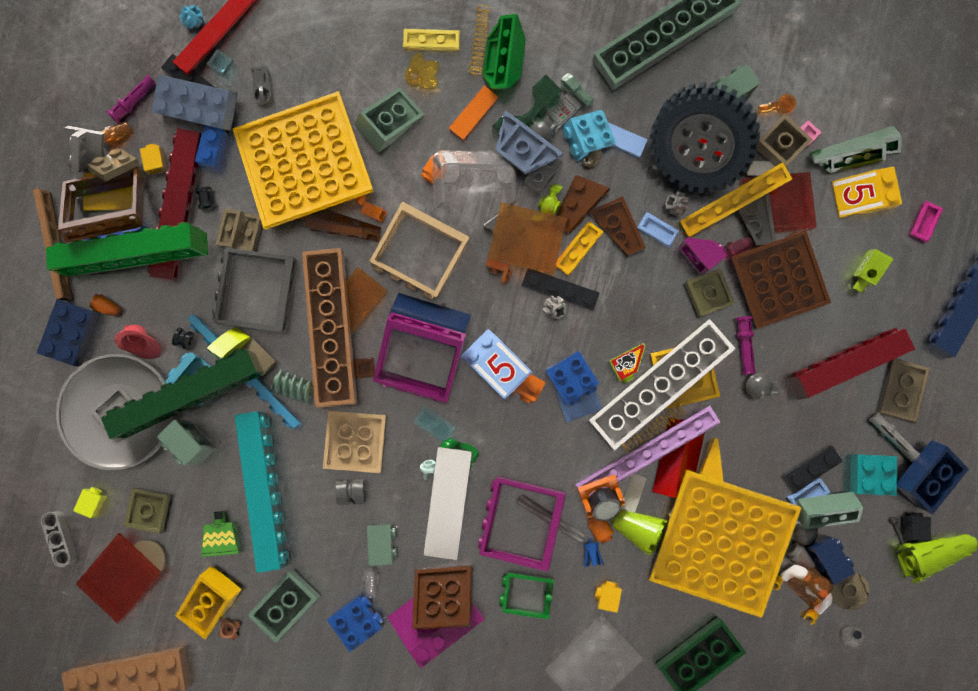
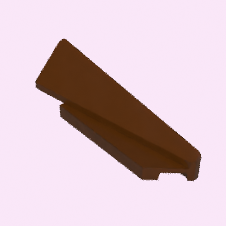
(341, 225)

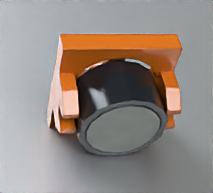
(603, 502)

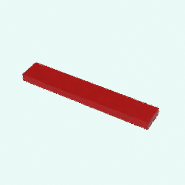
(211, 34)

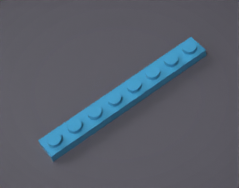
(263, 392)

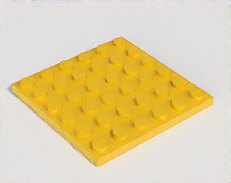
(302, 160)
(724, 543)

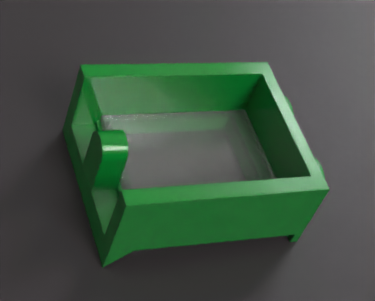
(527, 595)

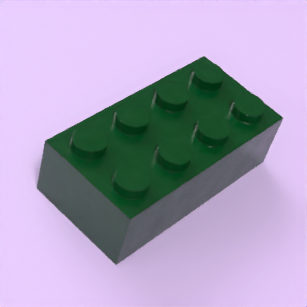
(701, 657)

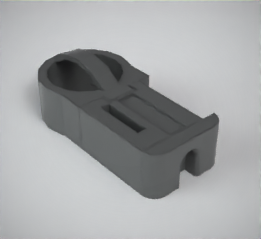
(261, 82)

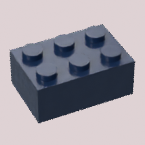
(68, 333)
(932, 476)

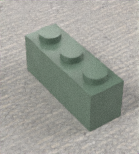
(829, 510)

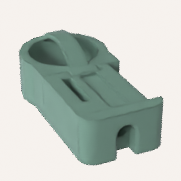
(572, 86)

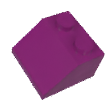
(702, 253)

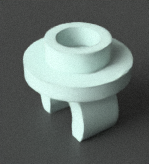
(427, 467)

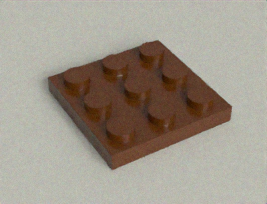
(442, 598)

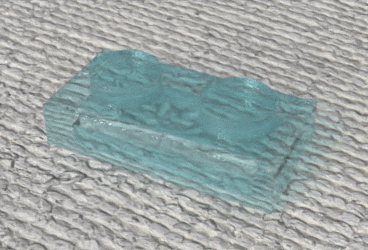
(434, 424)

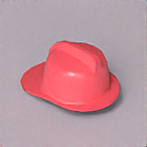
(136, 341)

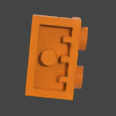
(530, 389)

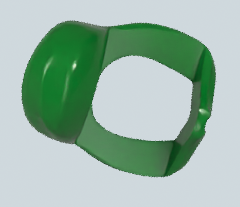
(451, 443)

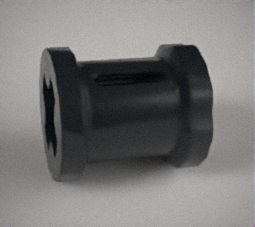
(205, 198)

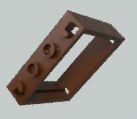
(105, 223)

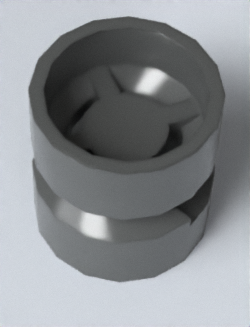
(350, 492)

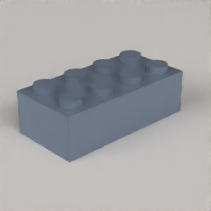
(194, 102)

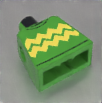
(220, 537)

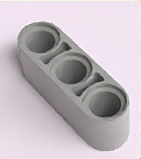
(51, 532)

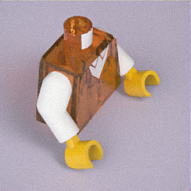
(810, 586)

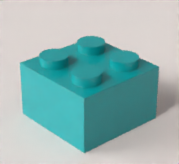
(873, 474)

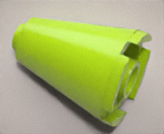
(640, 529)

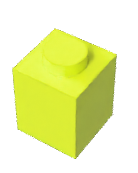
(90, 502)

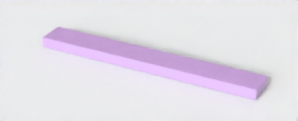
(657, 447)

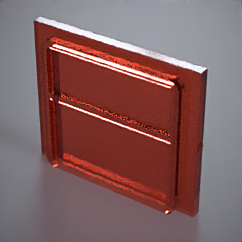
(792, 203)
(118, 578)

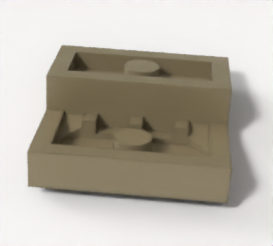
(239, 230)

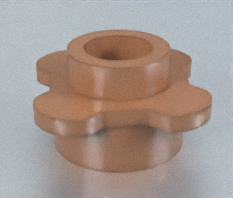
(224, 633)

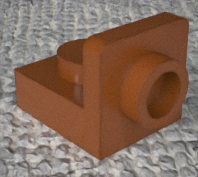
(498, 267)

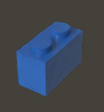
(211, 148)

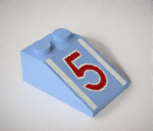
(496, 364)

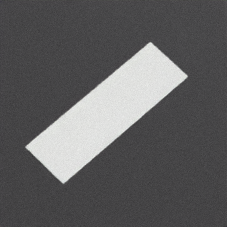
(447, 503)

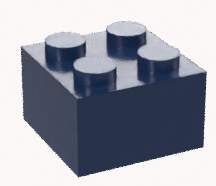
(830, 559)

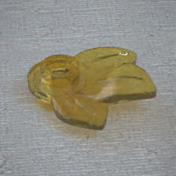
(424, 69)

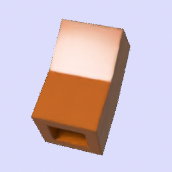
(373, 212)

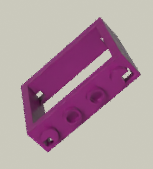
(427, 331)
(488, 523)

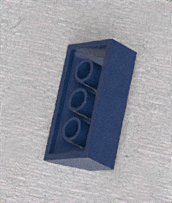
(430, 313)

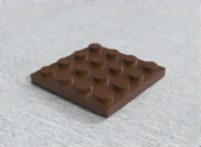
(781, 279)

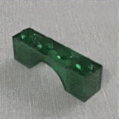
(545, 94)

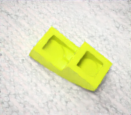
(228, 342)

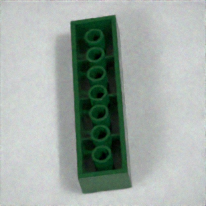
(182, 395)

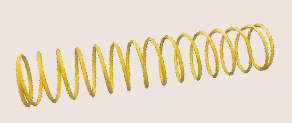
(480, 10)
(624, 445)

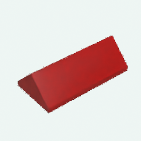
(673, 466)

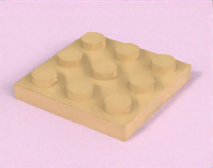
(354, 442)

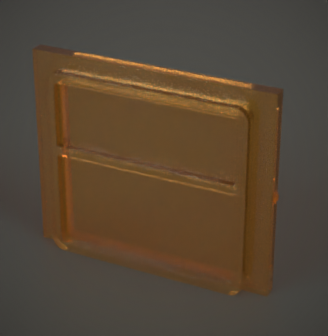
(527, 238)

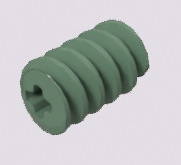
(292, 387)

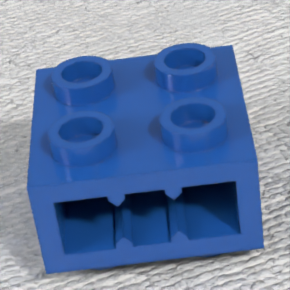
(572, 378)
(356, 622)

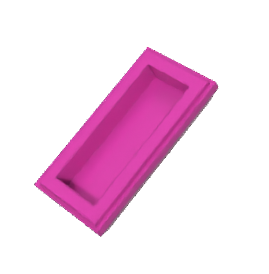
(926, 221)

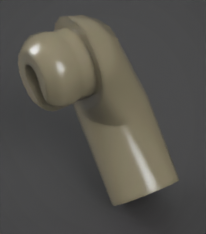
(592, 159)

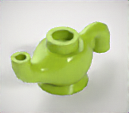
(550, 203)

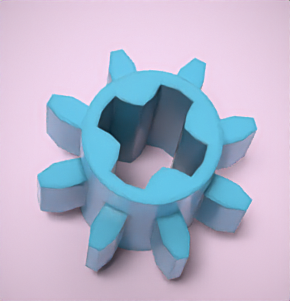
(191, 16)

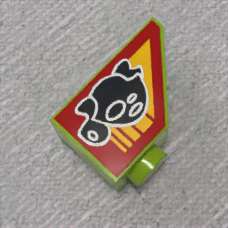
(627, 364)

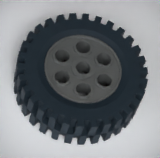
(726, 115)

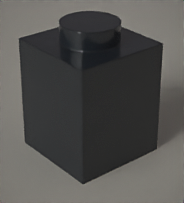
(916, 527)

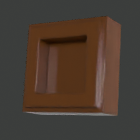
(364, 367)

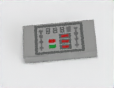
(564, 110)

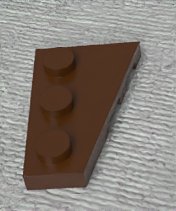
(579, 199)
(619, 224)

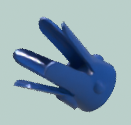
(592, 552)

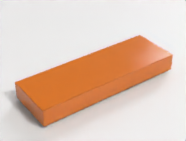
(473, 113)

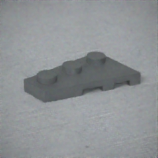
(759, 220)

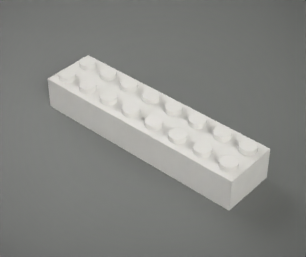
(662, 384)

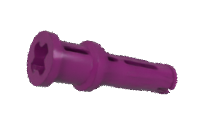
(125, 105)
(745, 335)

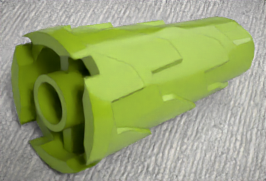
(930, 557)

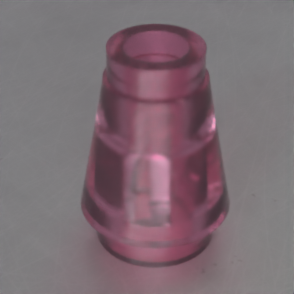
(738, 246)

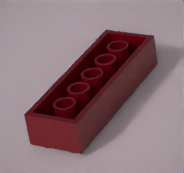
(854, 362)

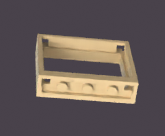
(432, 223)

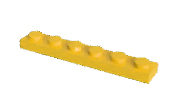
(736, 199)

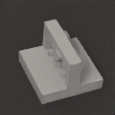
(82, 147)

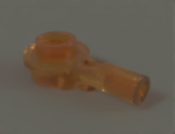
(785, 103)

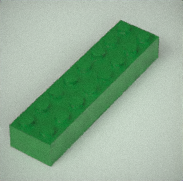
(127, 250)

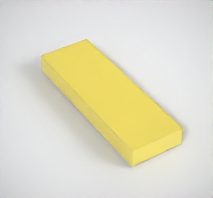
(431, 39)

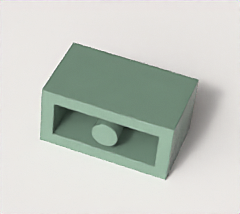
(380, 544)

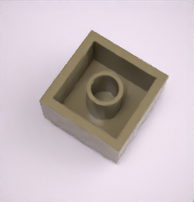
(783, 142)

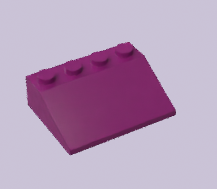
(428, 643)

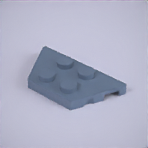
(524, 146)

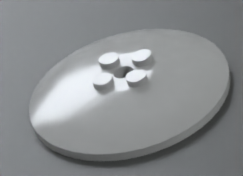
(92, 391)

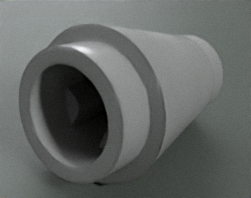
(799, 555)

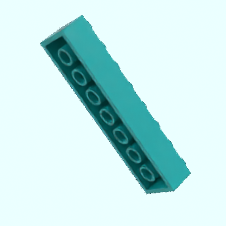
(261, 491)

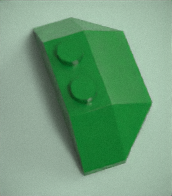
(504, 53)

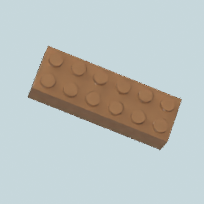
(147, 672)

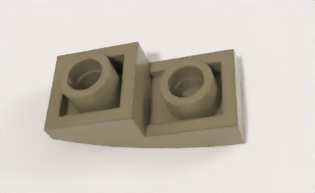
(264, 358)

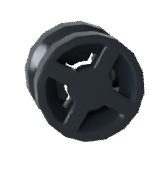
(182, 338)

